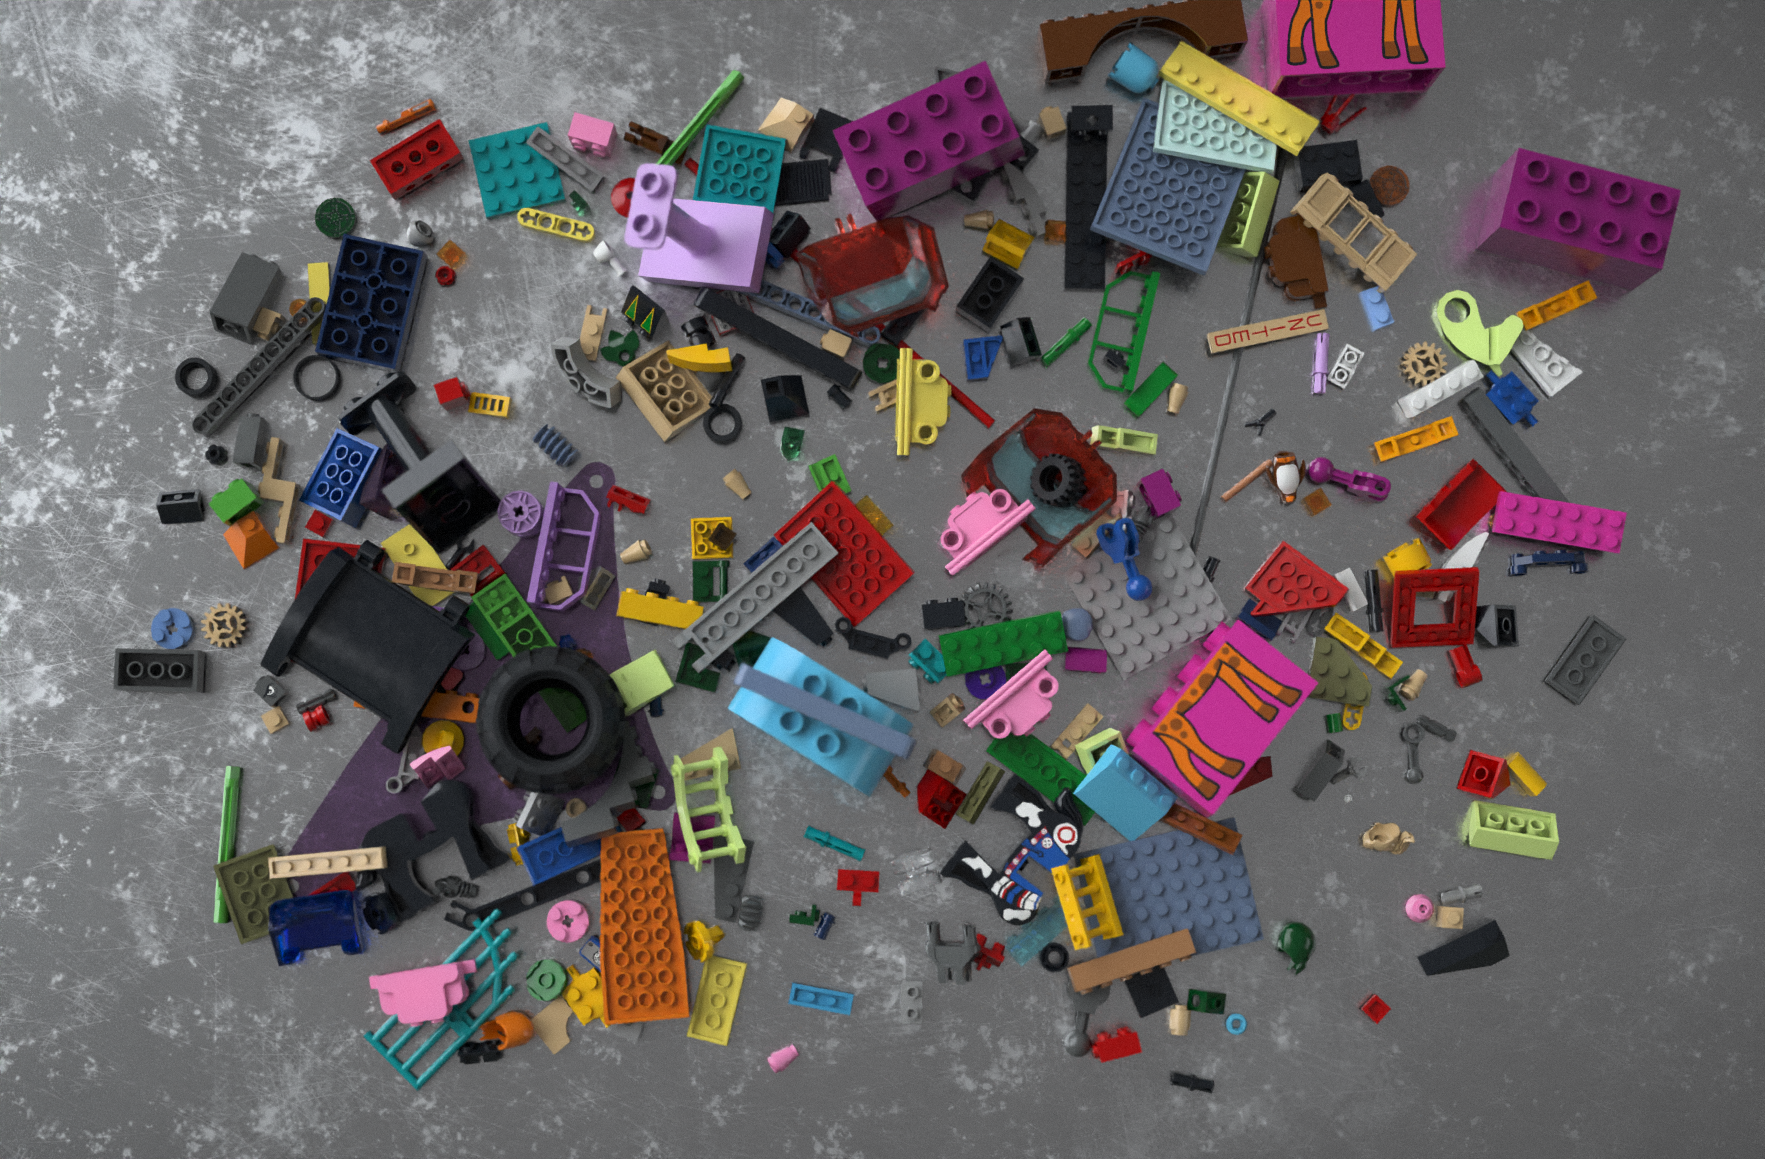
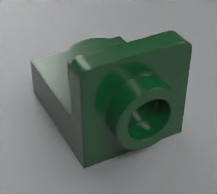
(801, 917)

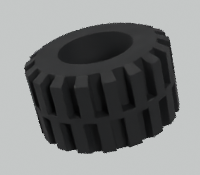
(1071, 484)

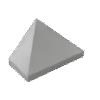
(599, 582)

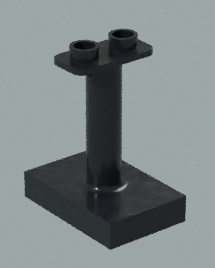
(441, 489)

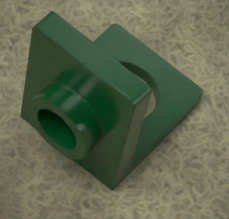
(1392, 697)
(1209, 1002)

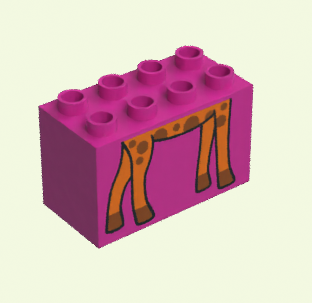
(1351, 46)
(1220, 717)

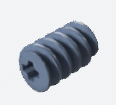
(555, 446)

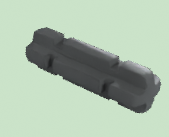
(316, 701)
(1437, 728)

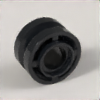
(1063, 957)

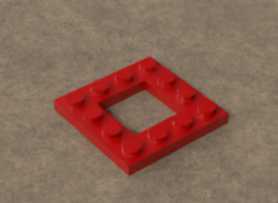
(1408, 582)

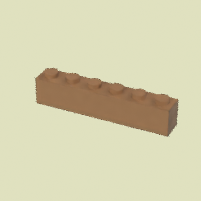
(1131, 960)

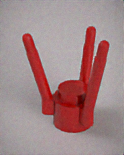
(1330, 122)

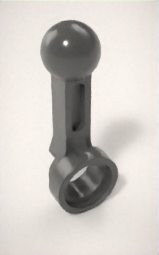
(1414, 774)

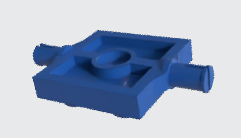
(1512, 397)

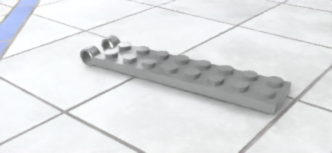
(758, 594)

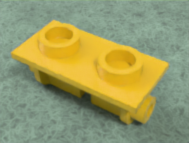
(517, 836)

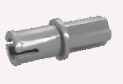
(1461, 894)

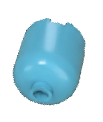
(1135, 70)

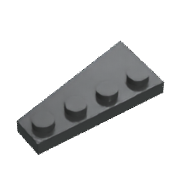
(729, 880)

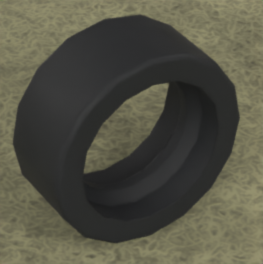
(184, 366)
(722, 438)

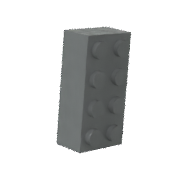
(159, 670)

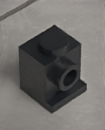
(725, 661)

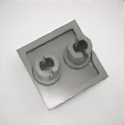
(539, 813)

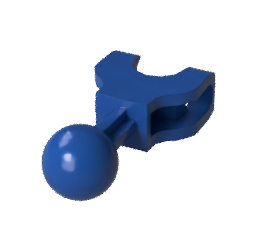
(1123, 548)

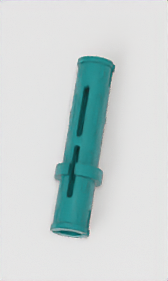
(834, 843)

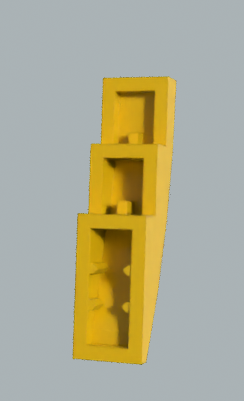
(1363, 645)

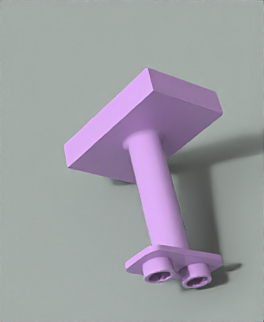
(693, 239)

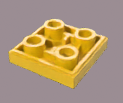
(701, 531)

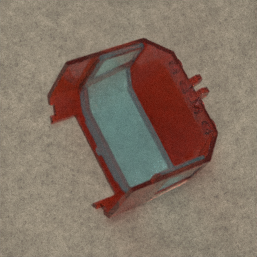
(874, 272)
(1009, 464)

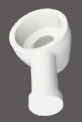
(605, 253)

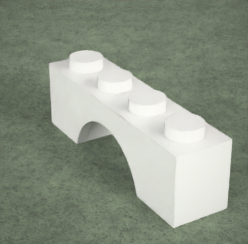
(1440, 389)

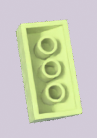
(1248, 215)
(1513, 830)

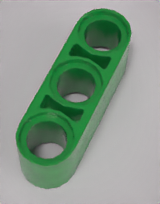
(1150, 389)

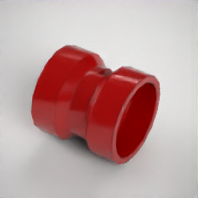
(316, 718)

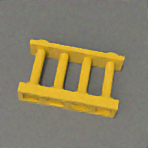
(1101, 898)

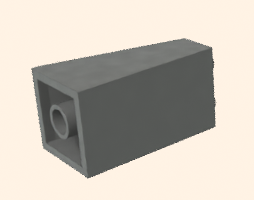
(243, 296)

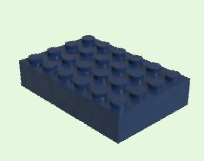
(371, 303)

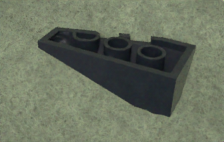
(1472, 949)

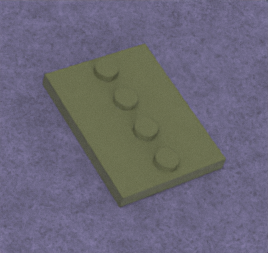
(250, 891)

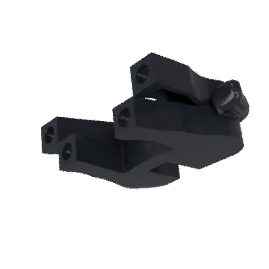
(453, 816)

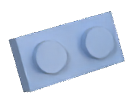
(1376, 308)

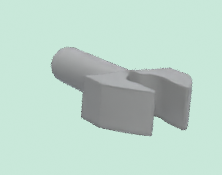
(1350, 771)

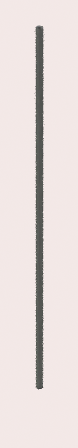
(1235, 367)

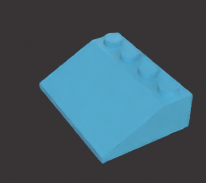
(1124, 793)

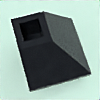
(784, 397)

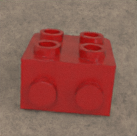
(1125, 266)

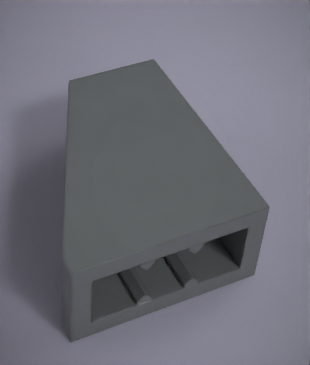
(250, 442)
(1321, 771)

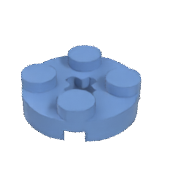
(161, 633)

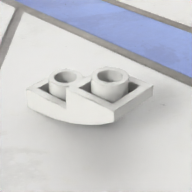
(1345, 366)

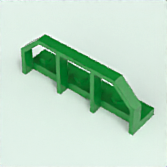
(1137, 340)

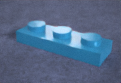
(821, 998)

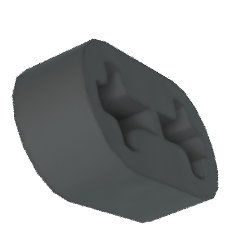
(1324, 620)

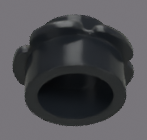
(215, 459)

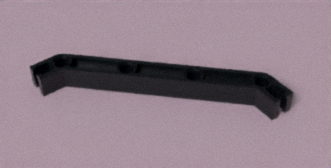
(542, 893)

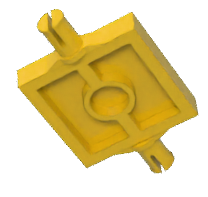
(585, 995)

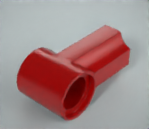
(1467, 672)

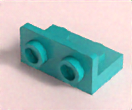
(929, 661)

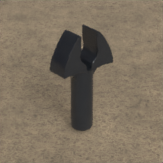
(460, 551)

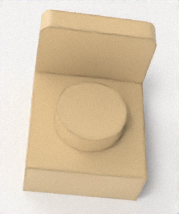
(947, 709)

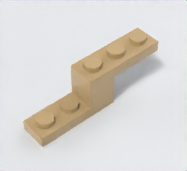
(279, 490)

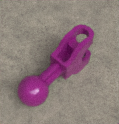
(1360, 483)

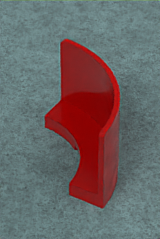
(1461, 504)

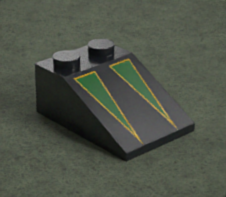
(644, 314)

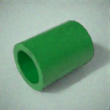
(1334, 723)

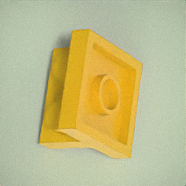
(1007, 243)

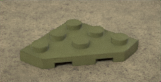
(1337, 675)

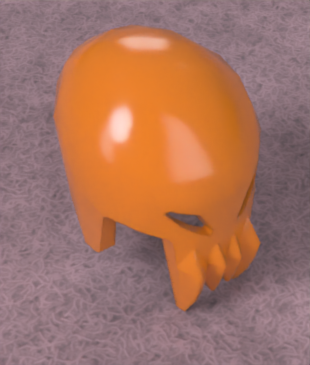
(514, 1026)

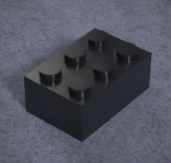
(1334, 158)
(989, 294)

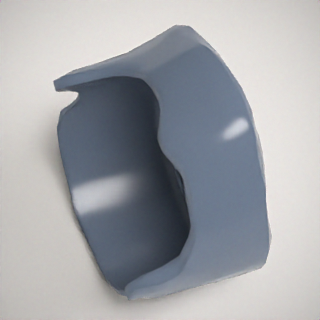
(1077, 624)

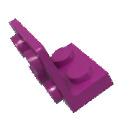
(678, 847)

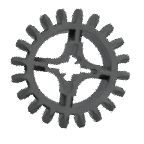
(976, 606)

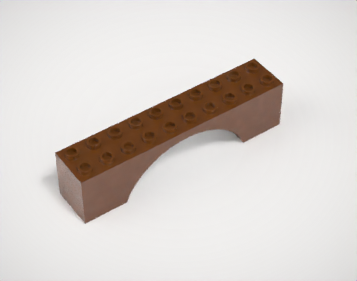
(1208, 25)

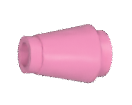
(782, 1059)

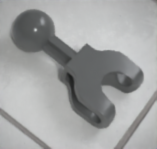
(1078, 1041)

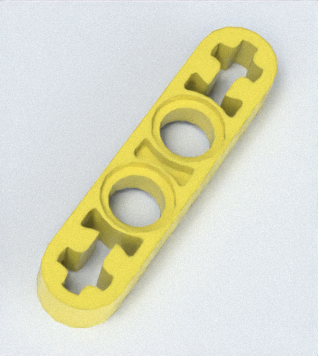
(557, 221)

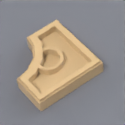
(552, 1024)

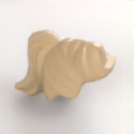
(1387, 838)

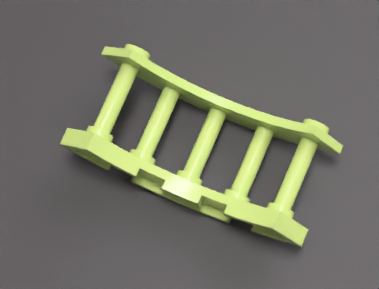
(722, 806)

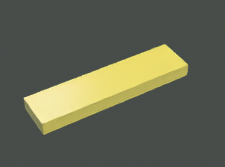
(318, 287)

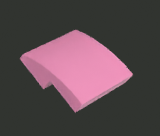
(436, 765)

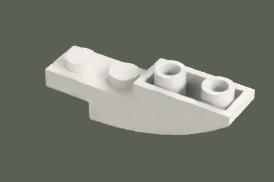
(1463, 557)

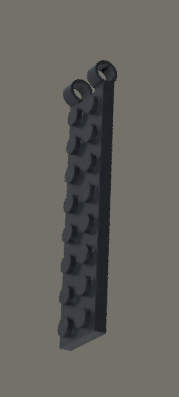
(1084, 192)

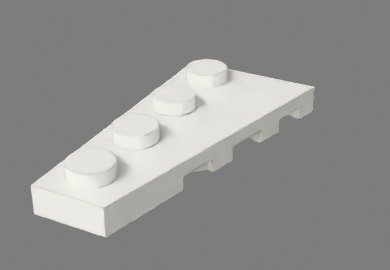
(1543, 364)

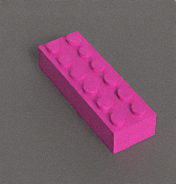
(1559, 522)

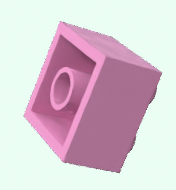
(592, 135)

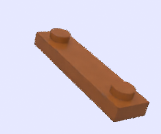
(1202, 828)

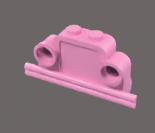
(981, 525)
(1018, 702)
(423, 992)

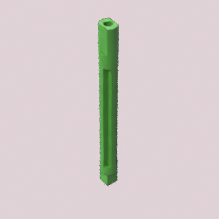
(702, 118)
(227, 835)

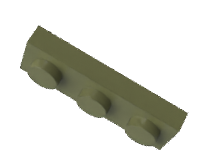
(980, 792)

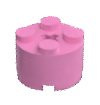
(559, 913)

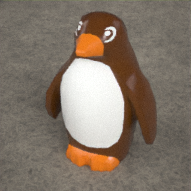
(1286, 475)

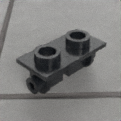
(470, 1052)

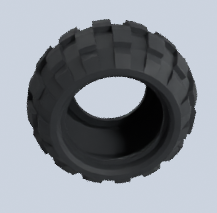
(502, 708)

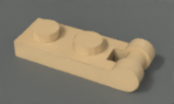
(1077, 730)

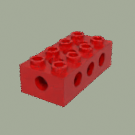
(416, 172)

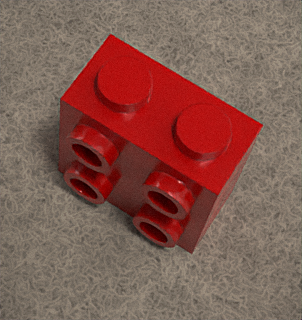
(1115, 1045)

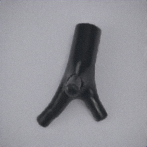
(1262, 421)

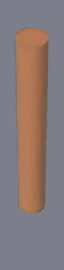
(1246, 481)

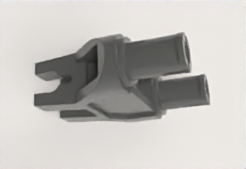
(952, 955)

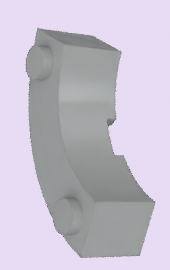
(582, 375)

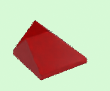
(1484, 775)

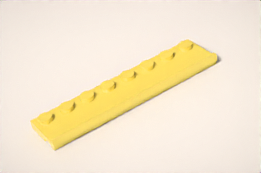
(1239, 98)

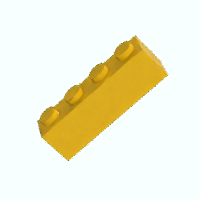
(657, 610)

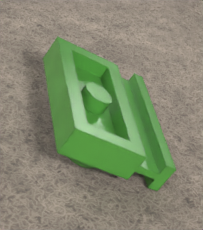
(827, 471)

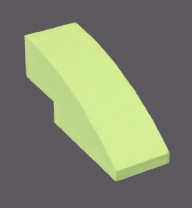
(1125, 440)

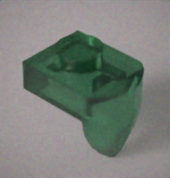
(791, 442)

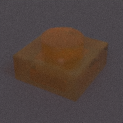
(1055, 231)
(451, 254)
(1317, 501)

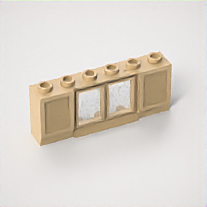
(1354, 231)

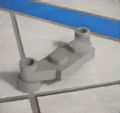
(411, 752)

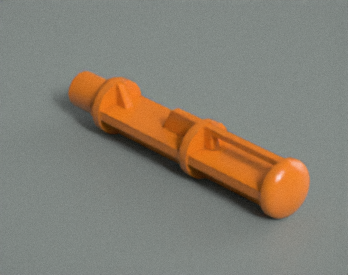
(406, 116)
(898, 786)

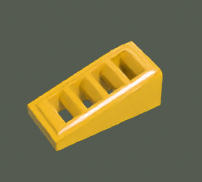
(505, 408)

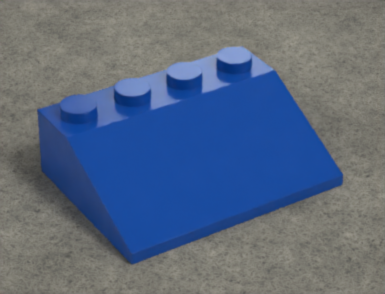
(340, 477)

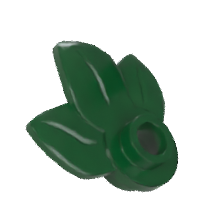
(619, 346)

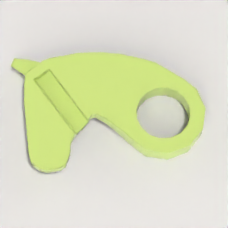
(1471, 338)

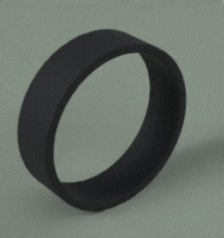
(302, 363)

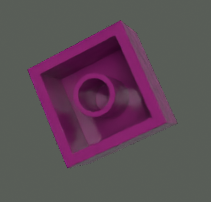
(1159, 493)

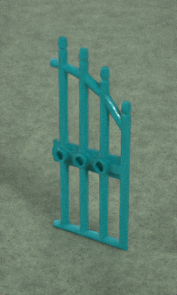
(458, 1018)

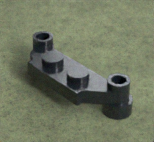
(871, 643)

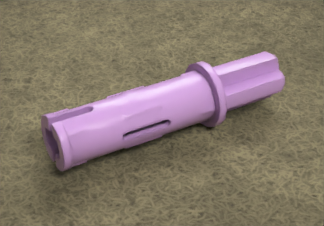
(1321, 365)

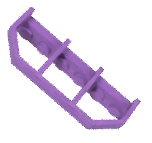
(545, 552)

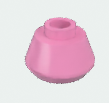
(1414, 910)

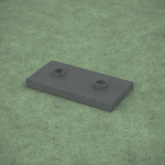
(1585, 659)

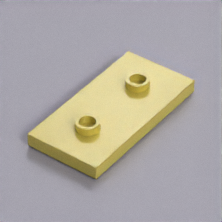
(412, 548)
(717, 1000)

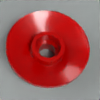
(619, 196)

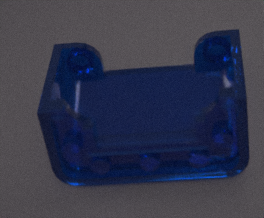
(314, 924)

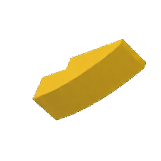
(700, 358)

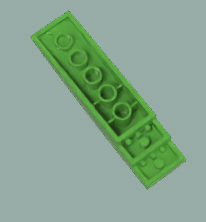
(521, 632)

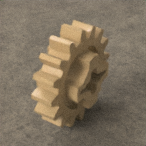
(1416, 361)
(219, 632)

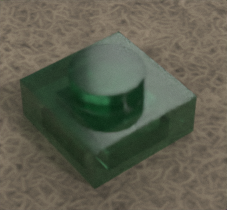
(578, 202)

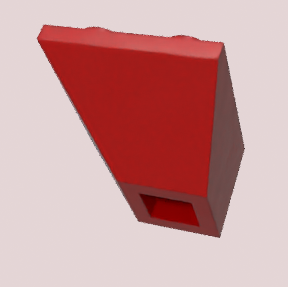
(938, 798)

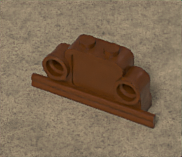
(1297, 261)

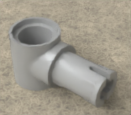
(1029, 130)

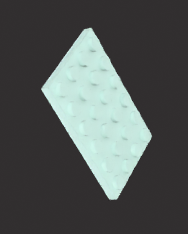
(1202, 133)

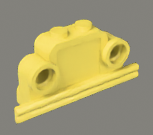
(919, 401)

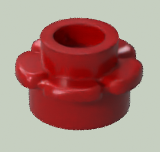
(440, 275)

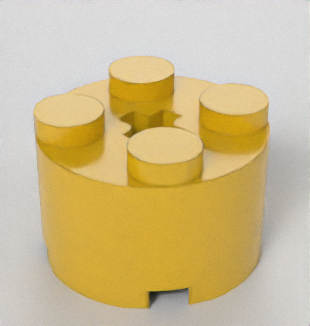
(1408, 557)

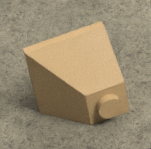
(787, 121)

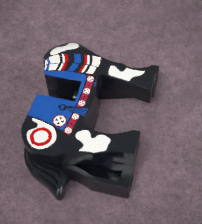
(1050, 844)

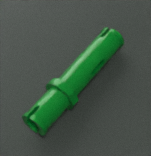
(1072, 335)

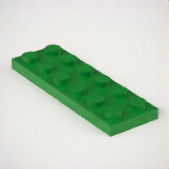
(1003, 643)
(1039, 767)

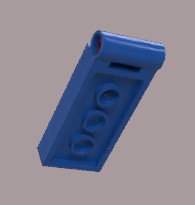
(551, 856)

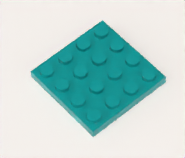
(739, 167)
(514, 173)

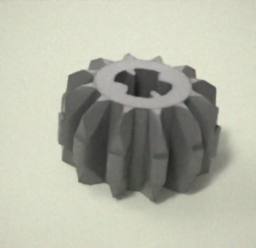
(750, 913)

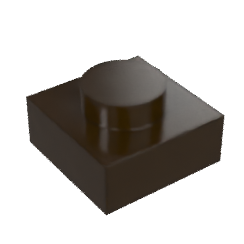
(722, 537)

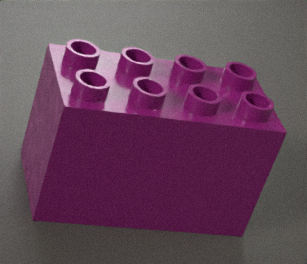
(929, 142)
(1578, 219)

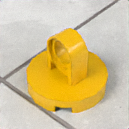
(442, 734)
(701, 939)

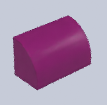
(1085, 660)

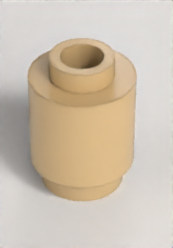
(1180, 1020)

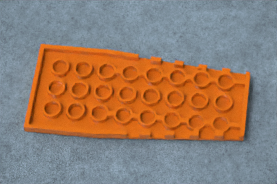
(640, 931)

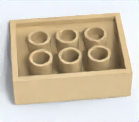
(664, 392)

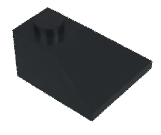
(1498, 624)

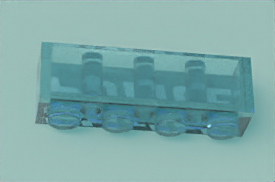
(1038, 933)

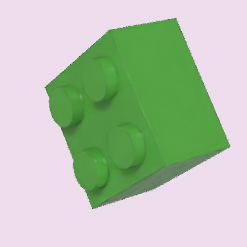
(236, 501)

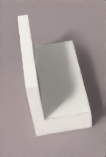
(1354, 598)

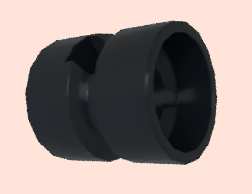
(697, 332)

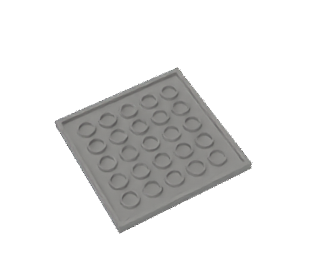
(1175, 613)

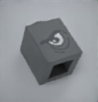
(270, 690)

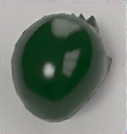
(1298, 943)

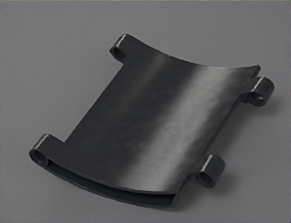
(370, 639)

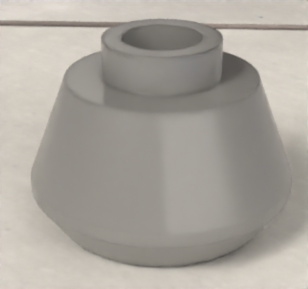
(419, 233)

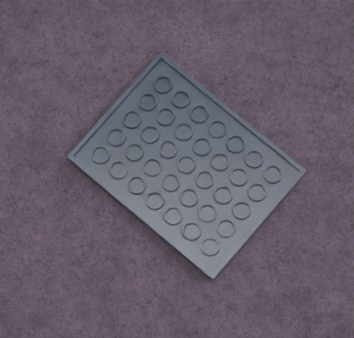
(1166, 201)
(1176, 885)

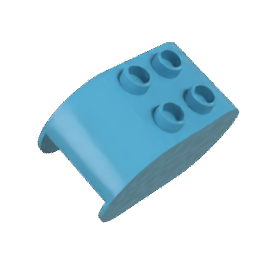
(829, 748)

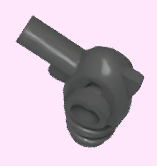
(1142, 520)
(452, 887)

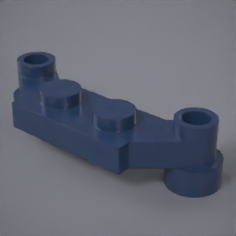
(1541, 558)

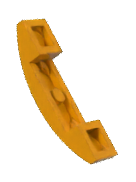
(1557, 305)
(1416, 439)

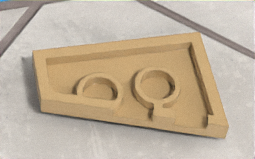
(705, 752)

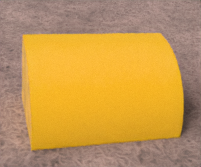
(1525, 775)

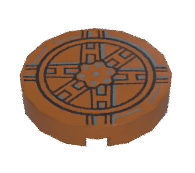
(1390, 185)

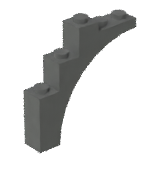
(620, 796)

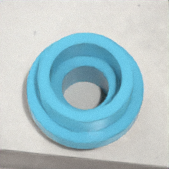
(1242, 1027)

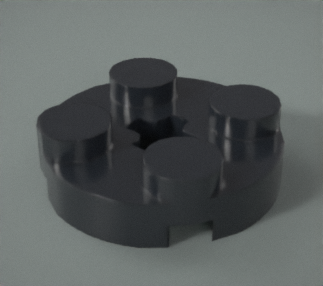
(380, 912)

